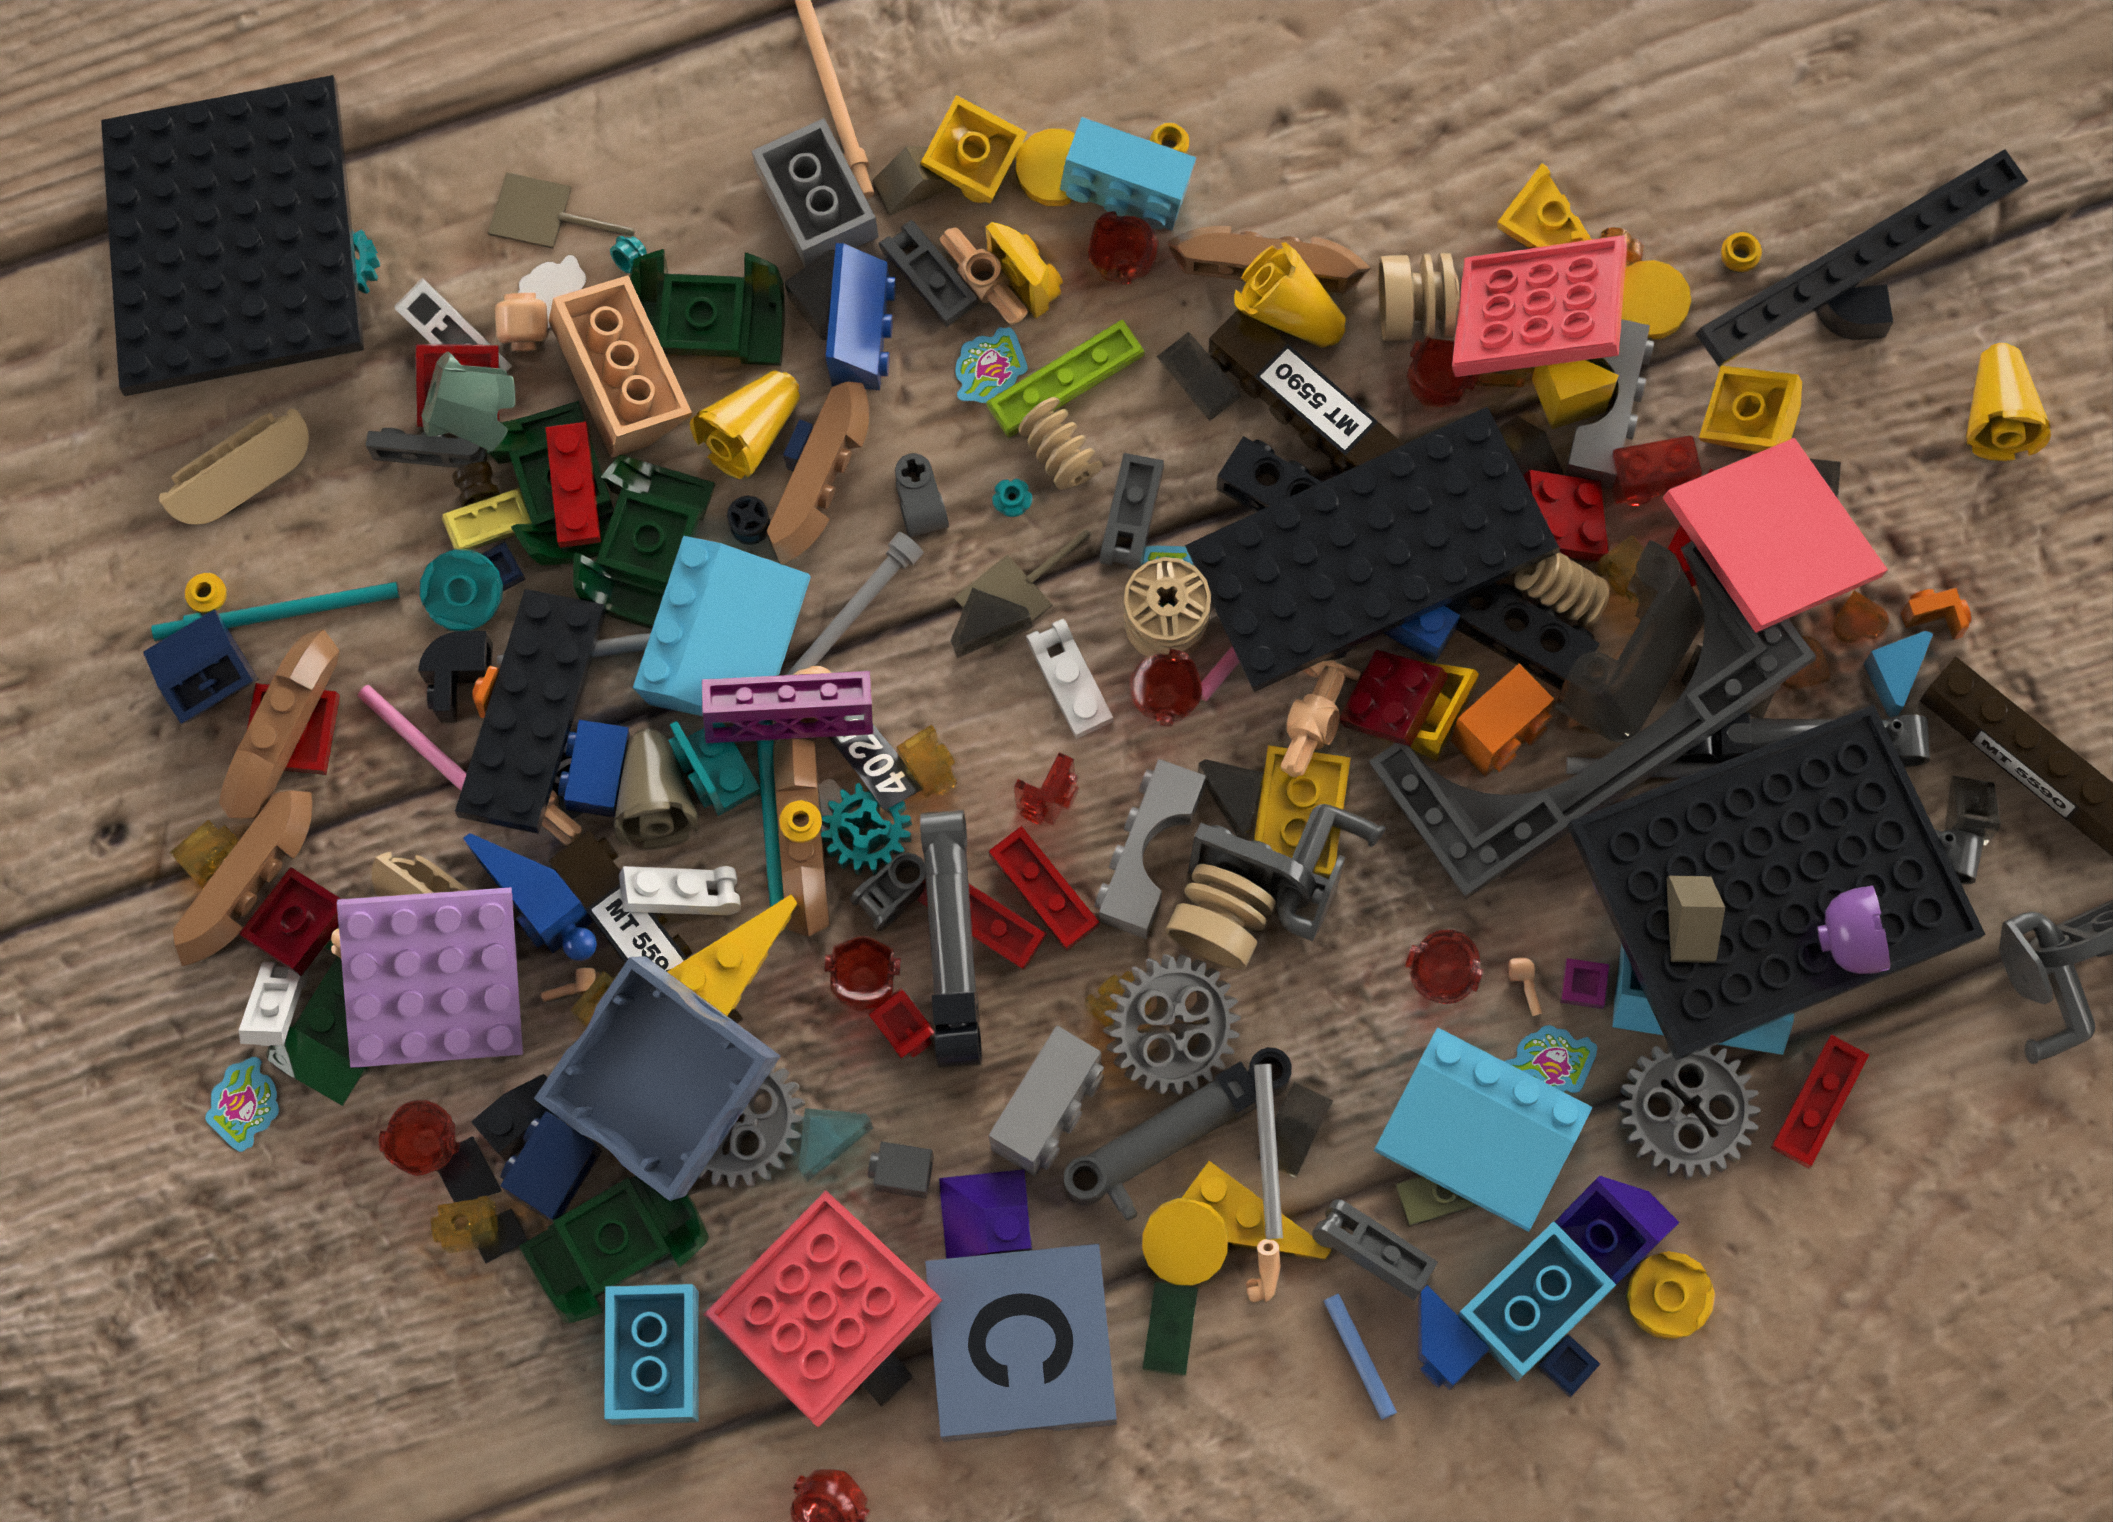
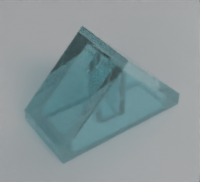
(827, 1136)

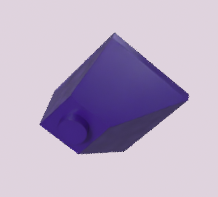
(985, 1214)
(1616, 1225)

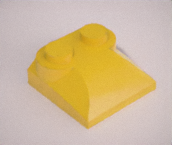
(973, 150)
(1028, 274)
(1752, 409)

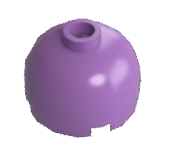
(1855, 932)

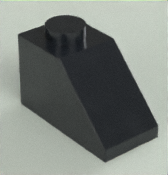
(510, 1116)

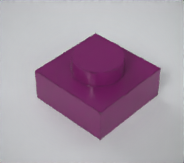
(1584, 983)

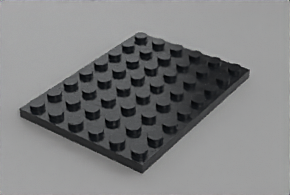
(230, 236)
(1780, 842)

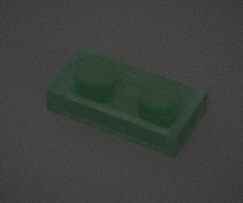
(1170, 1329)

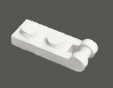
(1070, 680)
(679, 890)
(271, 1005)

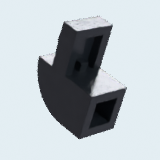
(1859, 313)
(450, 661)

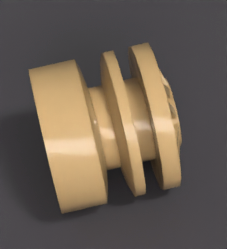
(1417, 296)
(1158, 628)
(1223, 910)

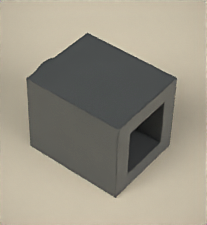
(901, 1169)

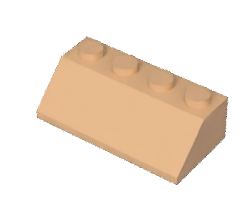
(618, 365)

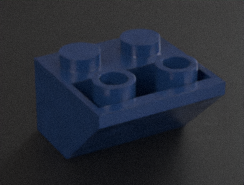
(199, 667)
(549, 1167)

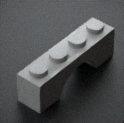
(1594, 443)
(1168, 801)

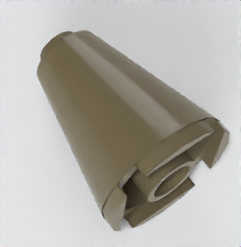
(653, 795)

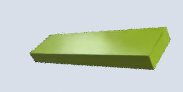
(1067, 375)

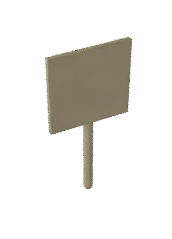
(534, 209)
(1012, 584)

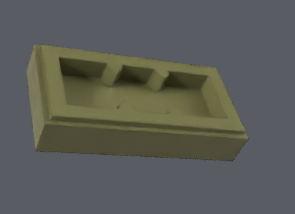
(1428, 1201)

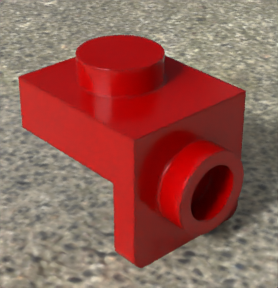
(903, 1024)

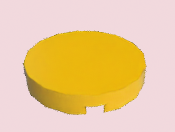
(1042, 164)
(1655, 297)
(1185, 1241)
(1670, 1295)

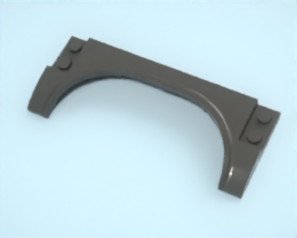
(1493, 834)

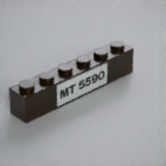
(1299, 393)
(2024, 750)
(595, 881)

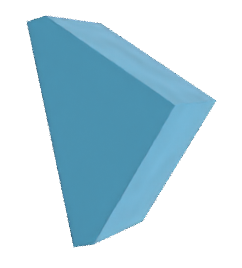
(1895, 669)

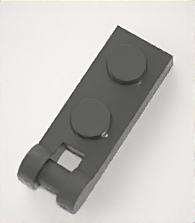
(929, 273)
(396, 446)
(1132, 510)
(1374, 1248)

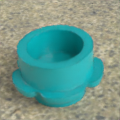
(626, 251)
(1014, 507)

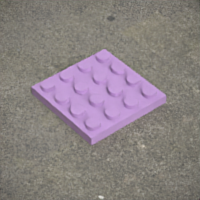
(430, 977)

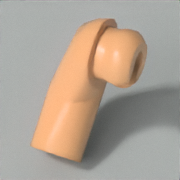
(1269, 1270)

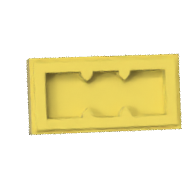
(486, 520)

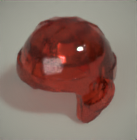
(1122, 247)
(1432, 374)
(1166, 687)
(1445, 966)
(862, 972)
(419, 1138)
(828, 1497)

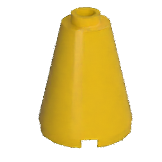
(1290, 298)
(2005, 407)
(746, 422)

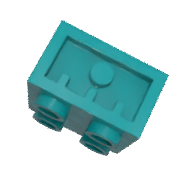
(718, 769)

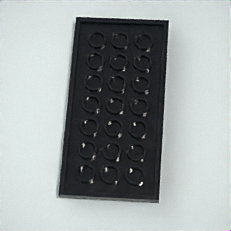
(1372, 549)

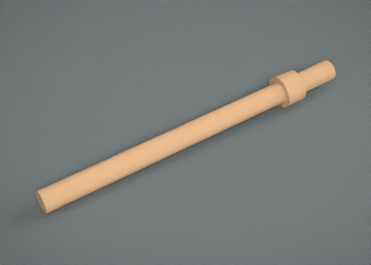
(853, 153)

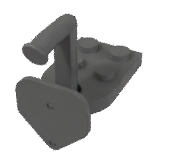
(1286, 878)
(2054, 955)

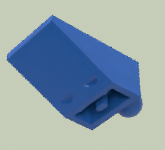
(546, 904)

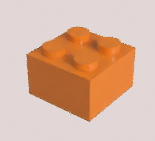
(1502, 721)

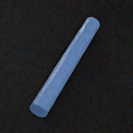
(1360, 1356)

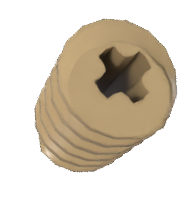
(1056, 447)
(1566, 588)

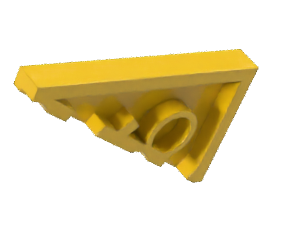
(1541, 215)
(731, 963)
(1244, 1214)

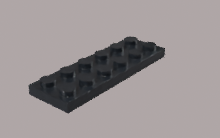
(531, 711)

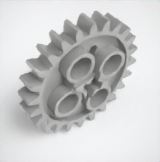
(1171, 986)
(774, 1132)
(1660, 1134)

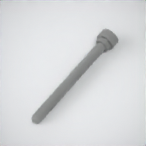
(901, 553)

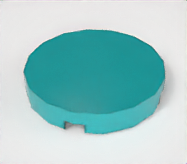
(461, 590)

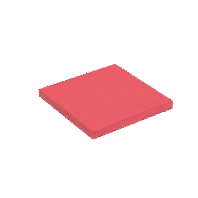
(1540, 306)
(1774, 534)
(822, 1308)

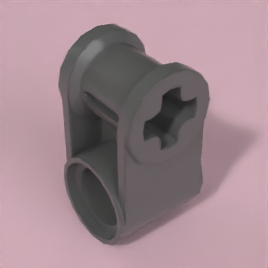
(919, 501)
(889, 891)

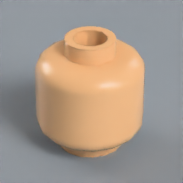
(521, 321)

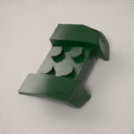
(714, 312)
(528, 451)
(641, 539)
(318, 1042)
(610, 1243)

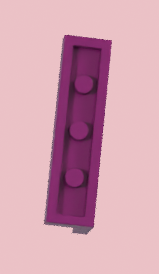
(787, 701)

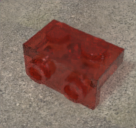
(1653, 469)
(1056, 792)

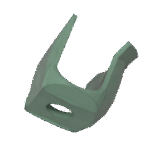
(467, 402)

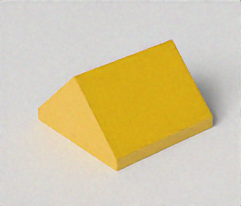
(1573, 391)
(1445, 710)

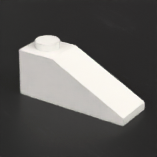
(439, 320)

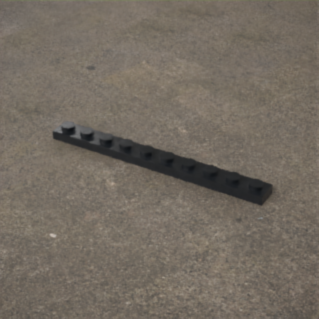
(1860, 258)

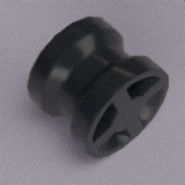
(746, 511)

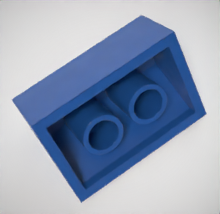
(859, 318)

